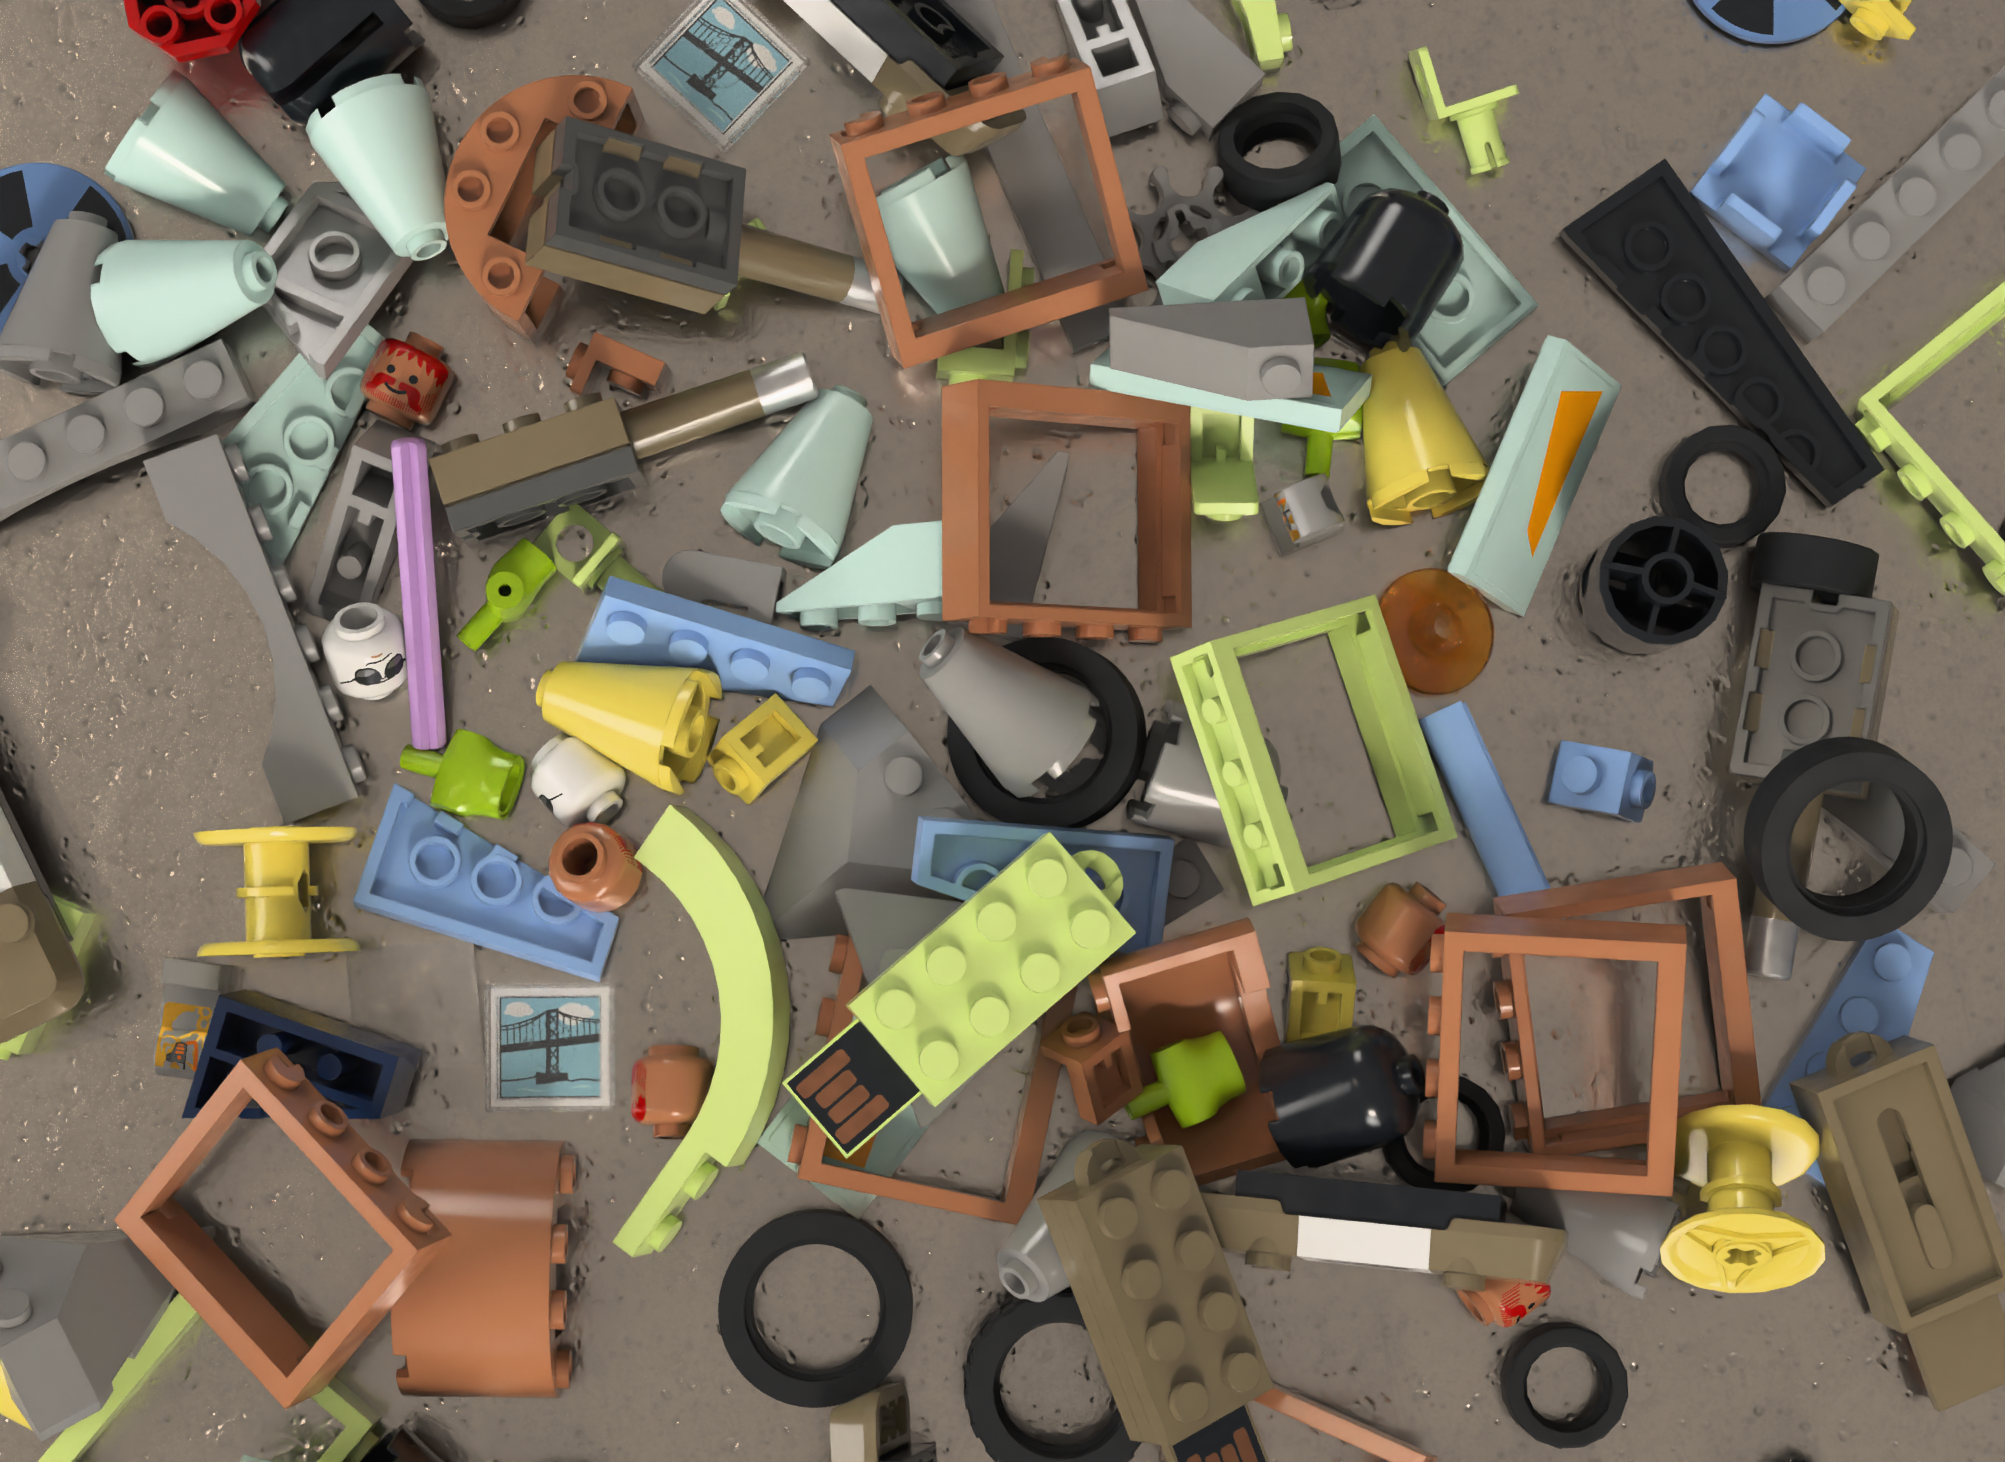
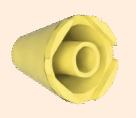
(1414, 441)
(636, 715)

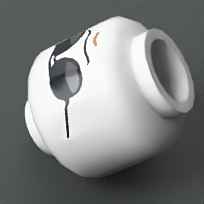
(365, 651)
(577, 781)

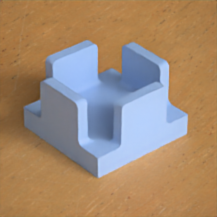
(1779, 180)

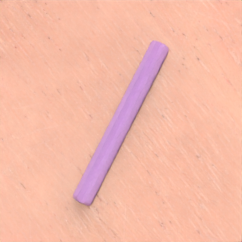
(418, 592)

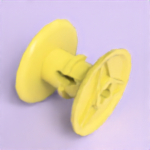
(277, 890)
(1739, 1162)

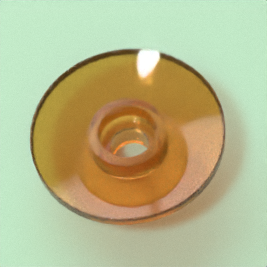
(1425, 658)

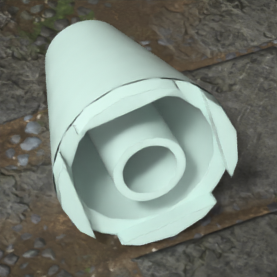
(388, 160)
(197, 161)
(940, 235)
(176, 293)
(805, 480)

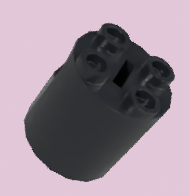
(1683, 593)

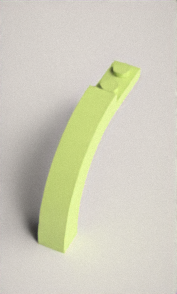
(753, 1018)

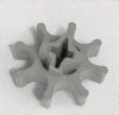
(1175, 211)

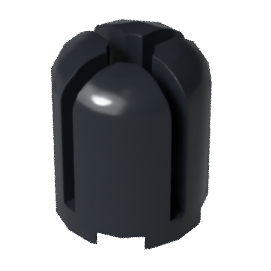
(318, 47)

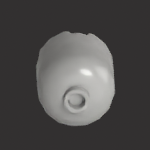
(1177, 783)

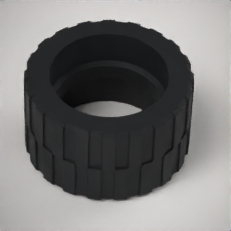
(982, 1388)

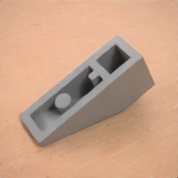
(1194, 64)
(1123, 73)
(1218, 347)
(362, 527)
(1022, 538)
(1880, 829)

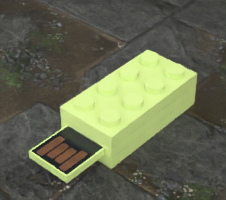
(964, 991)

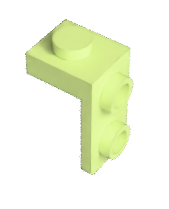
(988, 362)
(1222, 465)

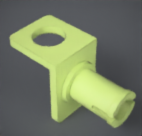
(1473, 115)
(603, 561)

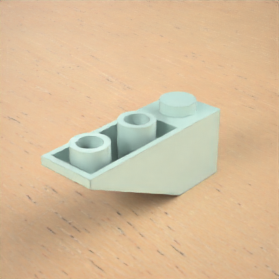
(1257, 256)
(881, 579)

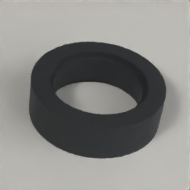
(1116, 770)
(1901, 891)
(799, 1385)

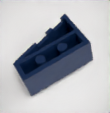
(346, 1064)

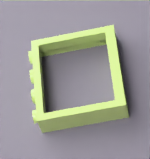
(1918, 471)
(1243, 769)
(336, 1398)

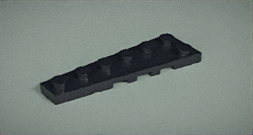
(1699, 300)

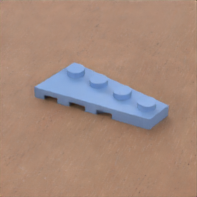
(749, 656)
(966, 854)
(461, 886)
(1871, 995)

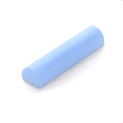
(1483, 801)

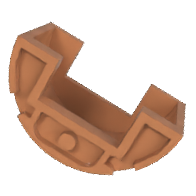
(493, 181)
(1187, 992)
(489, 1298)

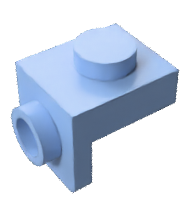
(1602, 781)

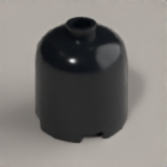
(1388, 266)
(1341, 1094)

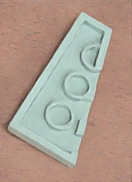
(297, 436)

